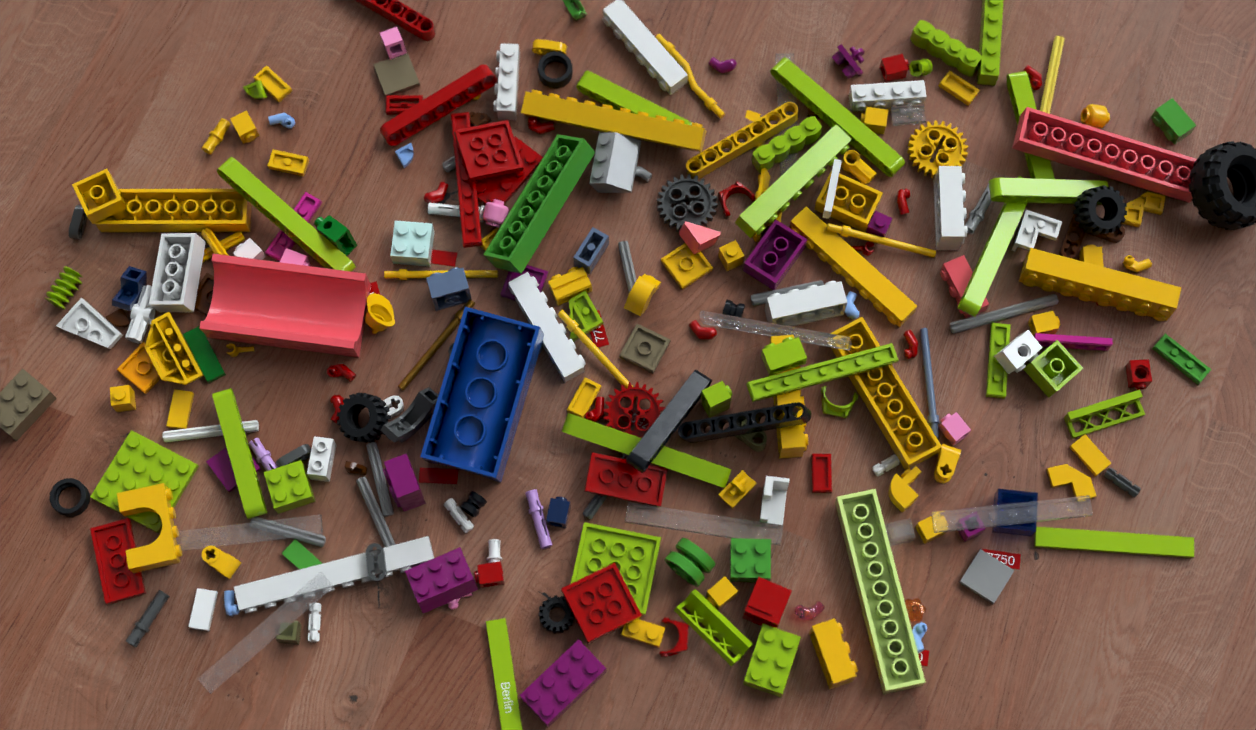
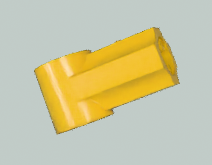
(859, 168)

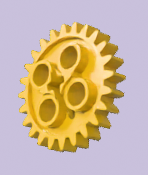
(921, 142)

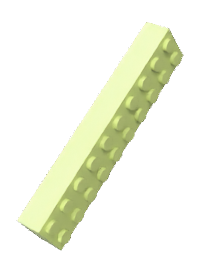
(879, 591)

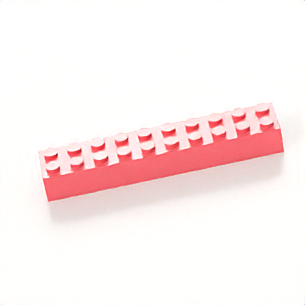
(1104, 153)

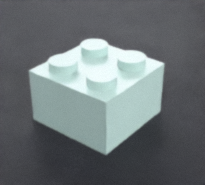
(412, 243)

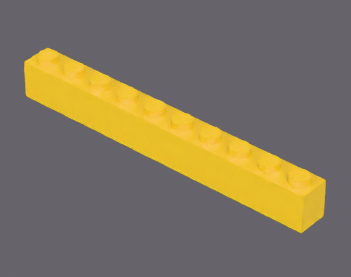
(609, 120)

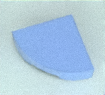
(405, 154)

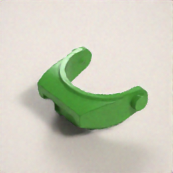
(573, 10)

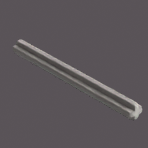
(1003, 313)

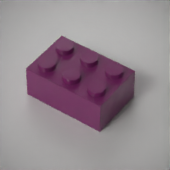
(775, 255)
(403, 483)
(441, 580)

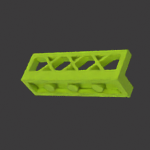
(1102, 407)
(715, 625)

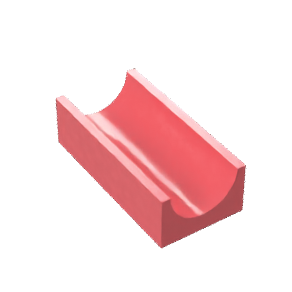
(287, 305)

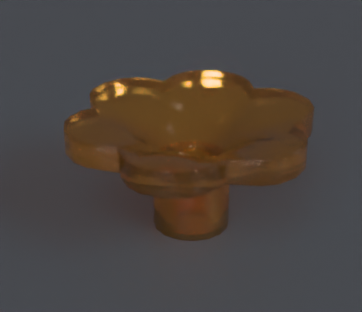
(917, 614)

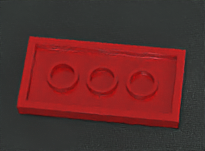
(506, 185)
(619, 480)
(110, 549)

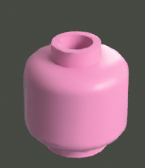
(495, 213)

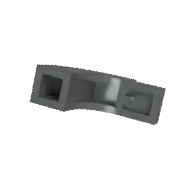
(413, 418)

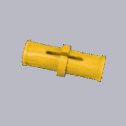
(216, 136)

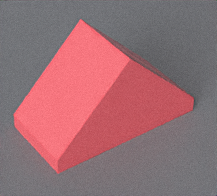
(698, 237)

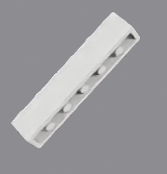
(644, 46)
(539, 314)

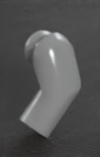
(644, 174)

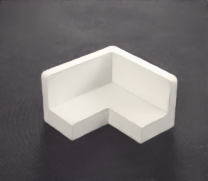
(1031, 226)
(774, 500)

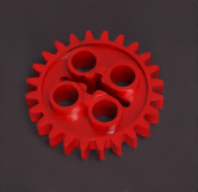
(616, 411)

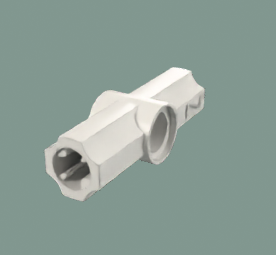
(140, 316)

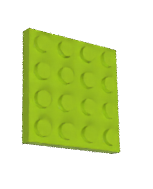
(141, 465)
(630, 551)

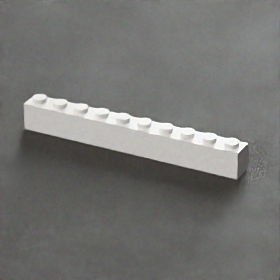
(338, 572)

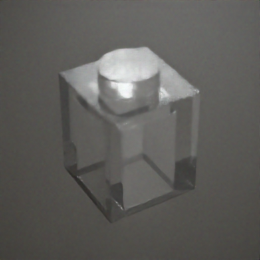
(900, 532)

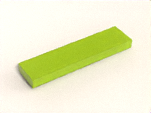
(996, 374)

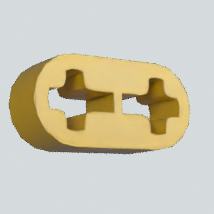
(543, 47)

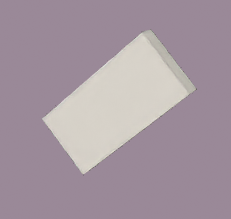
(203, 609)

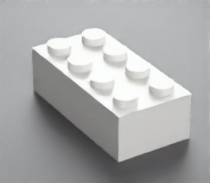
(949, 207)
(177, 272)
(806, 305)

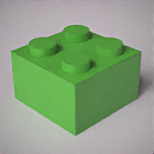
(750, 559)

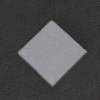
(986, 576)

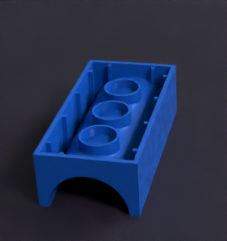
(483, 393)

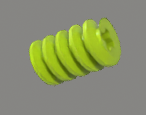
(63, 287)

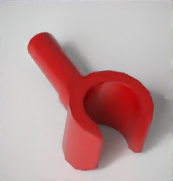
(864, 248)

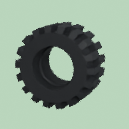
(1113, 208)
(349, 417)

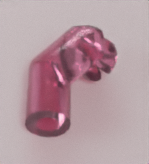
(809, 613)

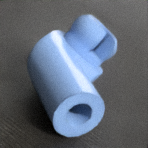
(282, 118)
(851, 311)
(230, 608)
(918, 632)

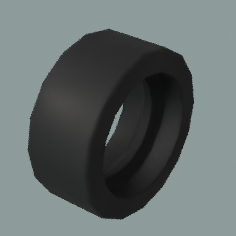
(555, 82)
(59, 487)

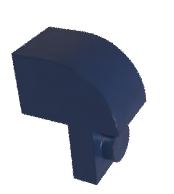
(131, 288)

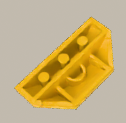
(171, 352)

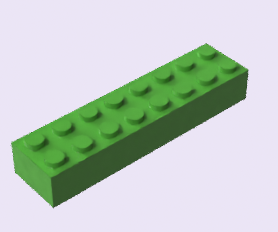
(539, 203)

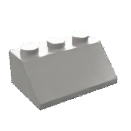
(615, 163)

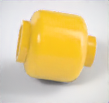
(1095, 116)

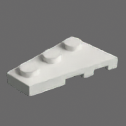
(90, 324)

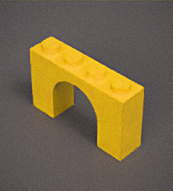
(164, 549)

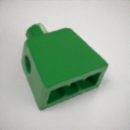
(336, 234)

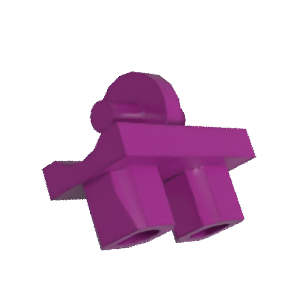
(842, 55)

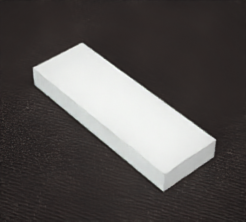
(832, 188)

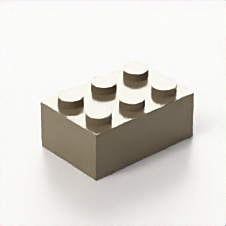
(22, 404)

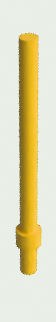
(846, 231)
(404, 274)
(573, 326)

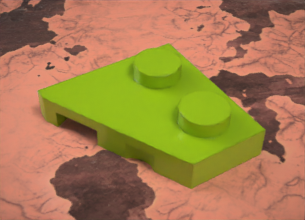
(584, 314)

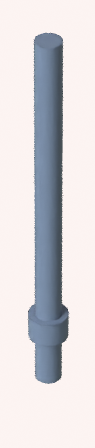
(933, 418)

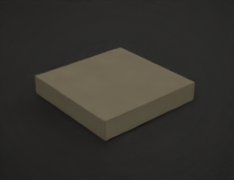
(396, 75)
(645, 348)

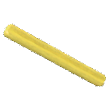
(1052, 74)

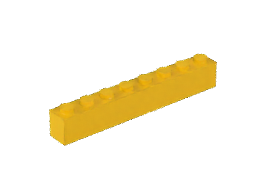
(853, 268)

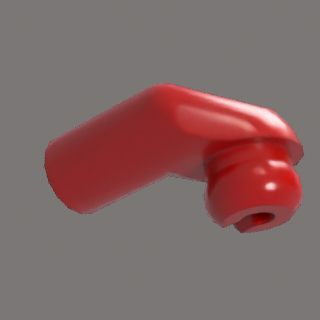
(1035, 77)
(538, 127)
(901, 200)
(702, 332)
(913, 345)
(336, 400)
(597, 412)

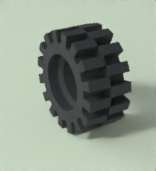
(553, 626)

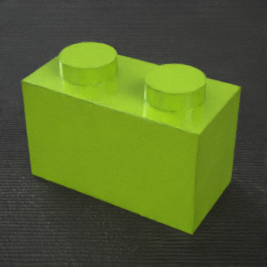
(783, 355)
(716, 398)

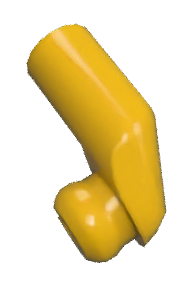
(1135, 266)

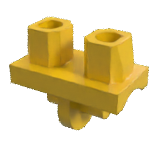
(737, 489)

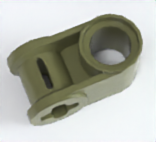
(748, 439)

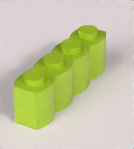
(942, 46)
(789, 143)

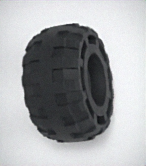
(1211, 189)

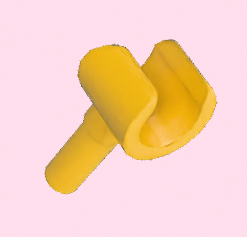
(237, 350)

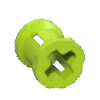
(920, 67)

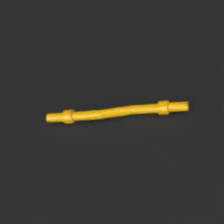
(708, 101)

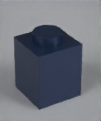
(558, 512)

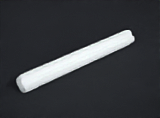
(204, 432)

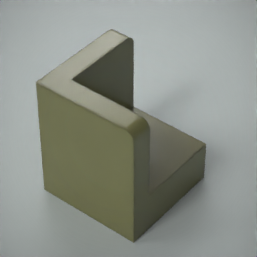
(291, 634)

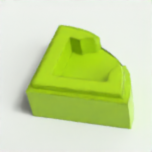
(255, 90)

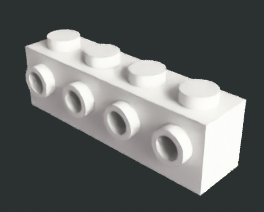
(507, 81)
(886, 95)

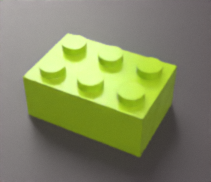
(772, 660)

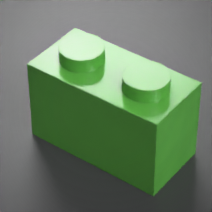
(1173, 121)

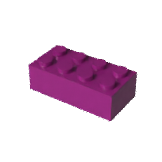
(563, 683)

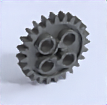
(683, 188)

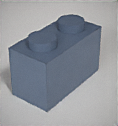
(591, 250)

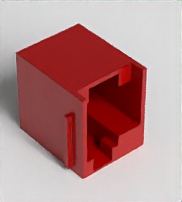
(766, 603)

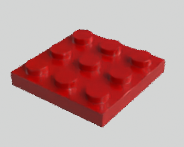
(488, 150)
(601, 602)

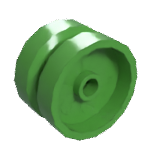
(690, 562)

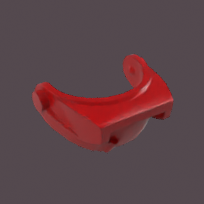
(735, 188)
(682, 644)

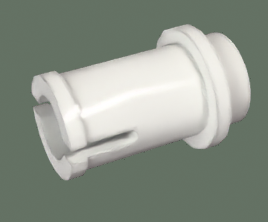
(494, 551)

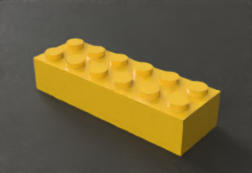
(791, 440)

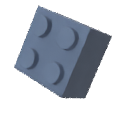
(449, 288)

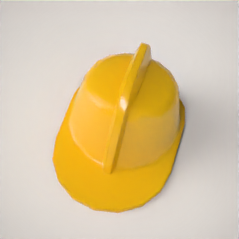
(379, 313)

